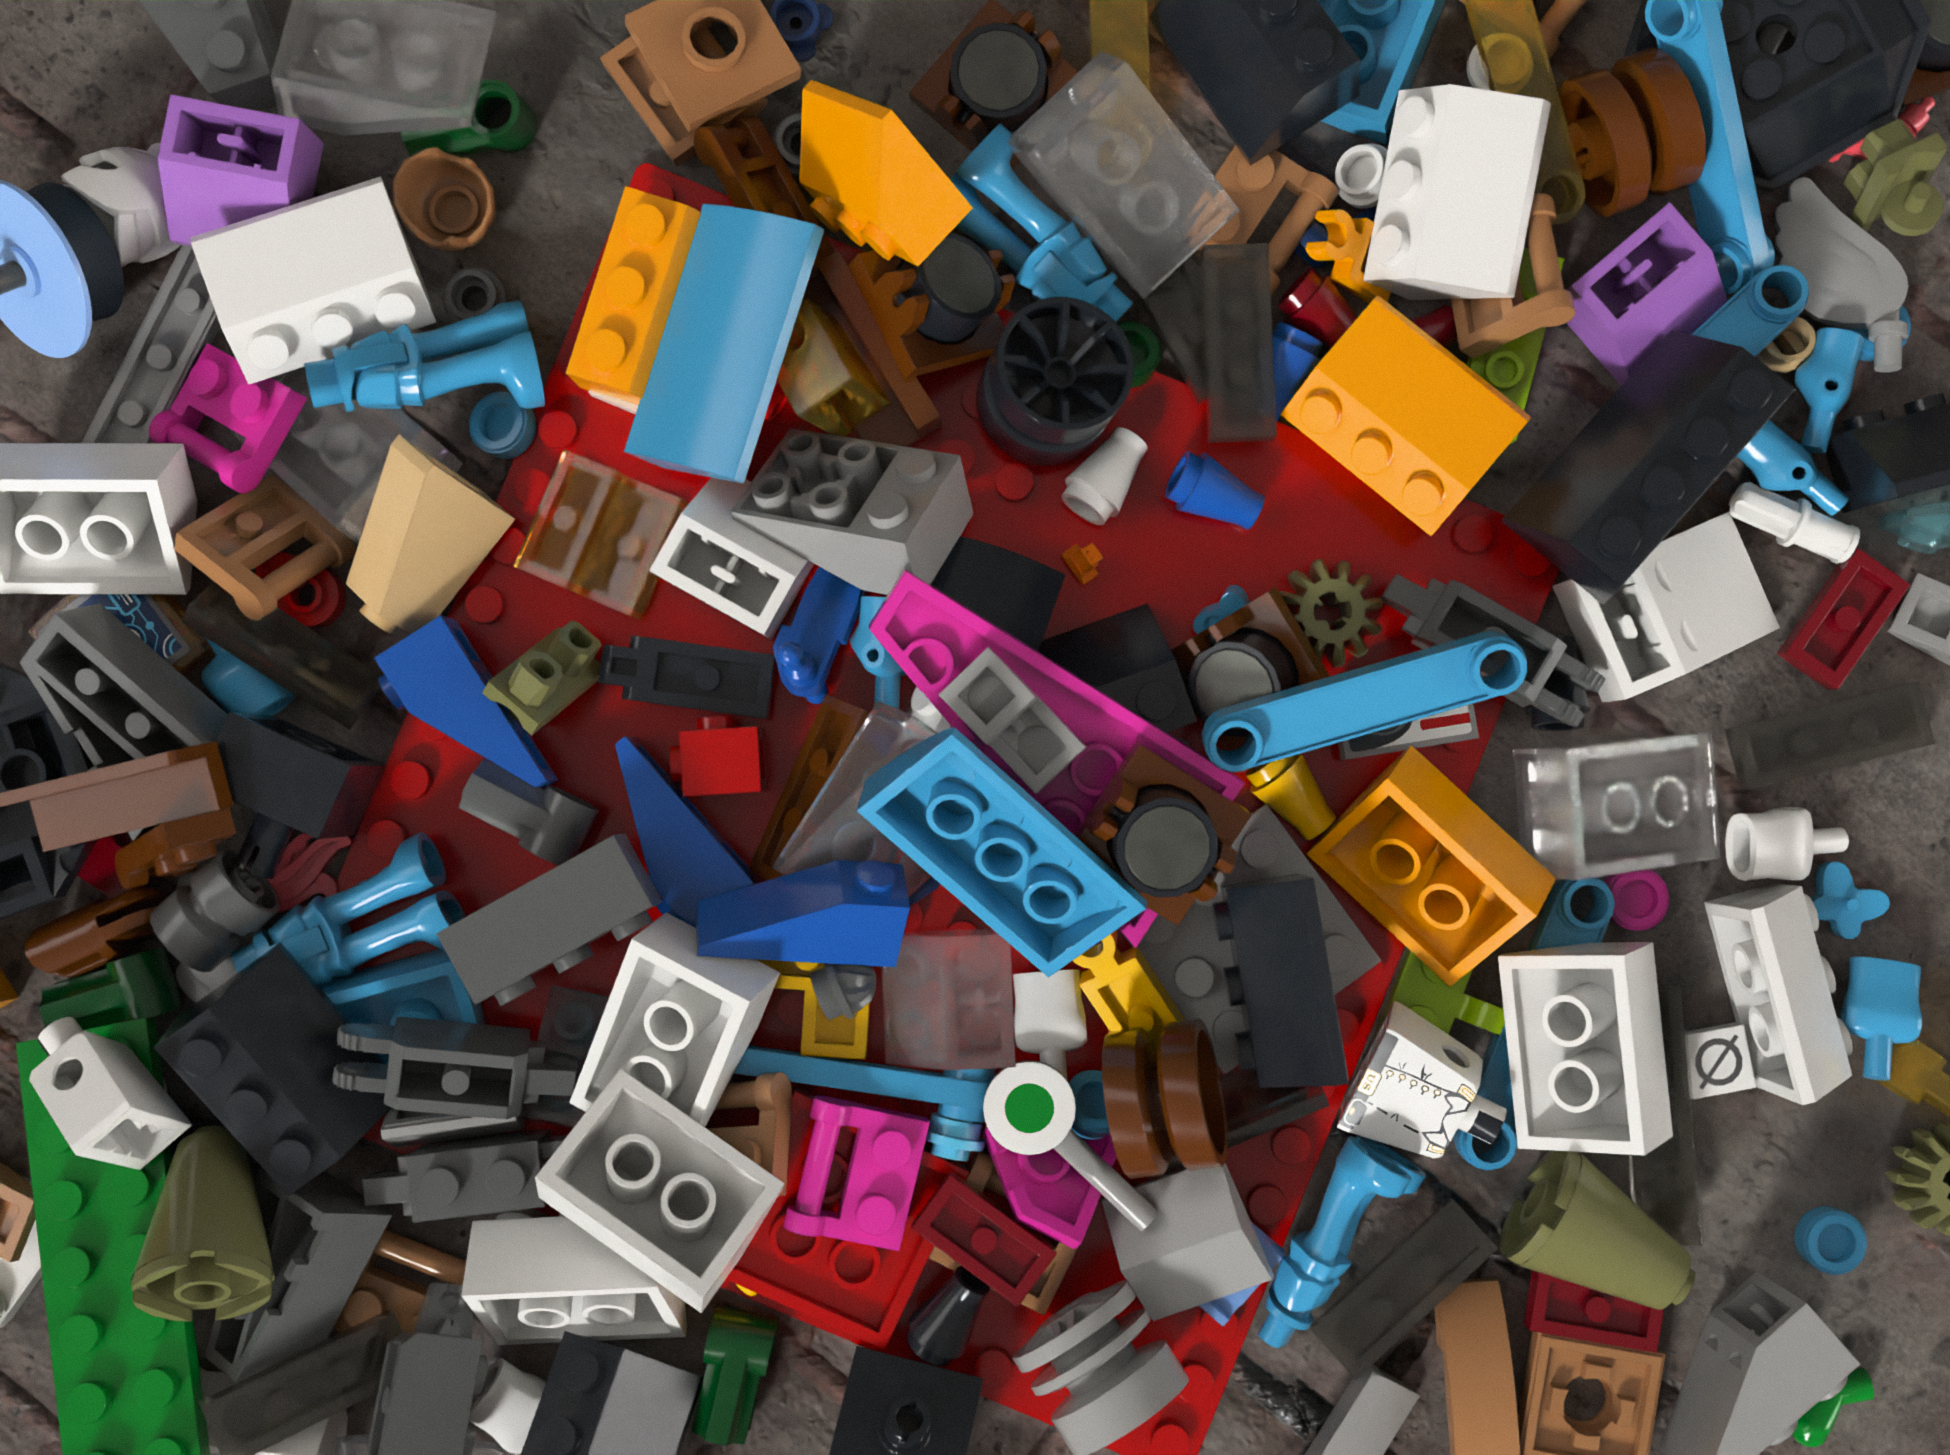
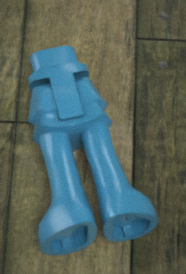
(1060, 261)
(403, 367)
(321, 933)
(1320, 1256)

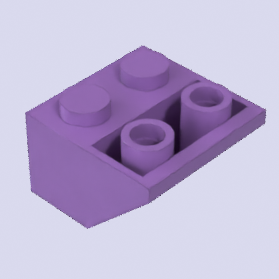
(231, 165)
(1645, 289)

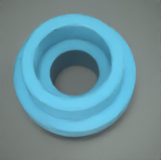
(954, 1137)

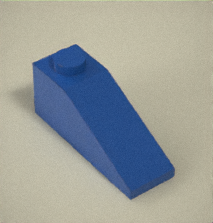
(442, 684)
(679, 844)
(816, 915)

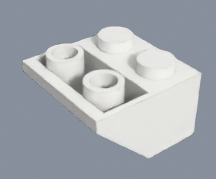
(729, 562)

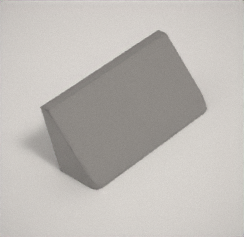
(419, 1128)
(1365, 1416)

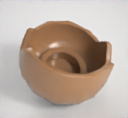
(444, 200)

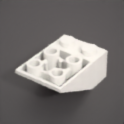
(1674, 613)

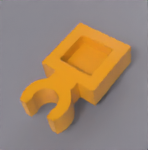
(1349, 247)

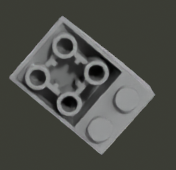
(859, 506)
(1755, 1373)

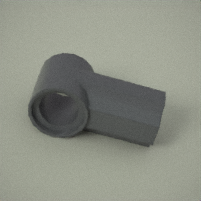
(544, 819)

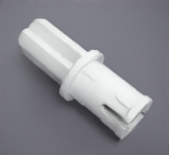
(1794, 522)

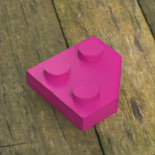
(1048, 1190)

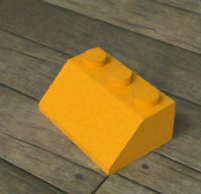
(873, 176)
(632, 295)
(1404, 415)
(1433, 867)

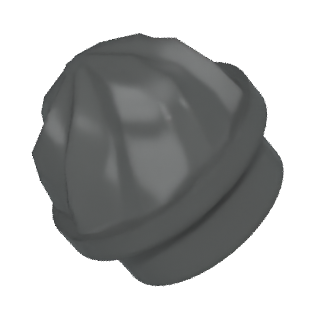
(843, 988)

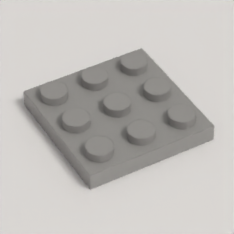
(1192, 959)

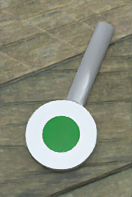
(1033, 1112)

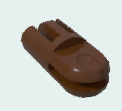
(94, 933)

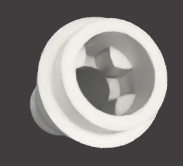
(1103, 479)

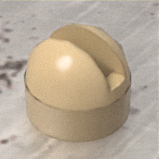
(1797, 344)

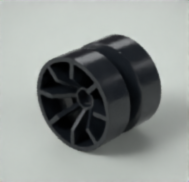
(1054, 381)

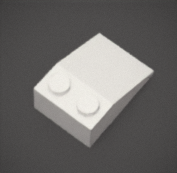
(676, 1020)

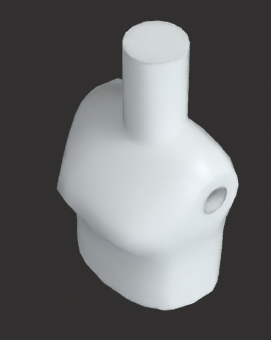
(1778, 844)
(1049, 1015)
(507, 1404)

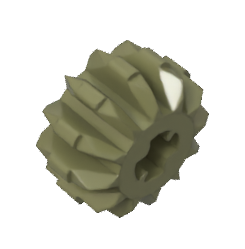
(1336, 594)
(1922, 1178)

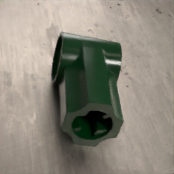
(479, 137)
(122, 992)
(736, 1358)

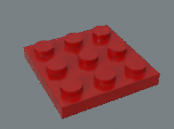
(830, 1278)

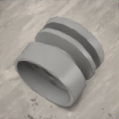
(1107, 1377)

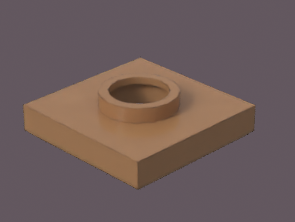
(707, 87)
(1630, 1404)

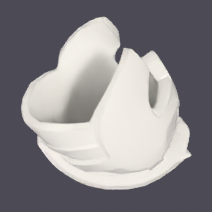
(128, 199)

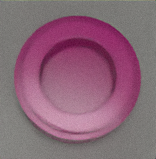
(1639, 899)

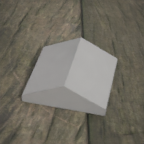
(1195, 1245)

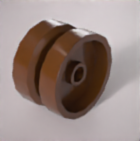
(1634, 130)
(1164, 1099)

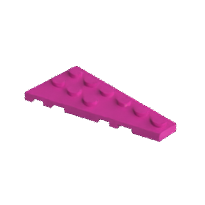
(940, 638)

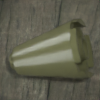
(205, 1235)
(1594, 1235)

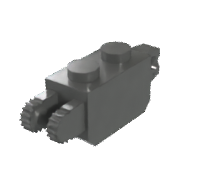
(1457, 611)
(454, 1067)
(466, 1176)
(430, 1381)

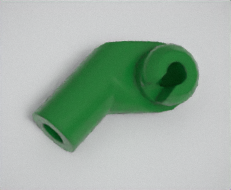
(1820, 1419)

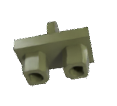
(1896, 180)
(547, 676)

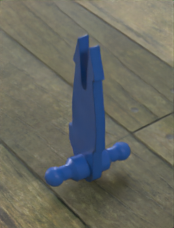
(819, 627)

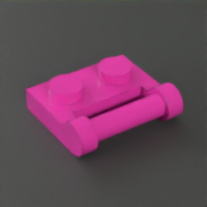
(256, 411)
(877, 1178)

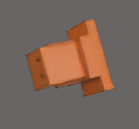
(1083, 561)

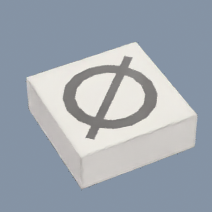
(1720, 1060)

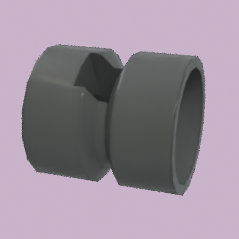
(206, 919)

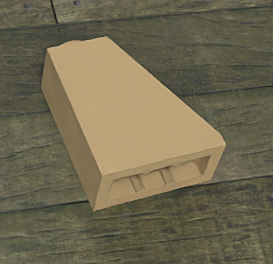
(421, 539)

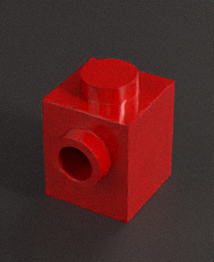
(719, 758)

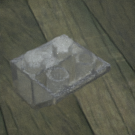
(950, 1001)

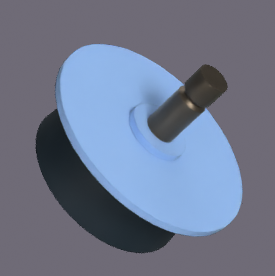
(55, 268)

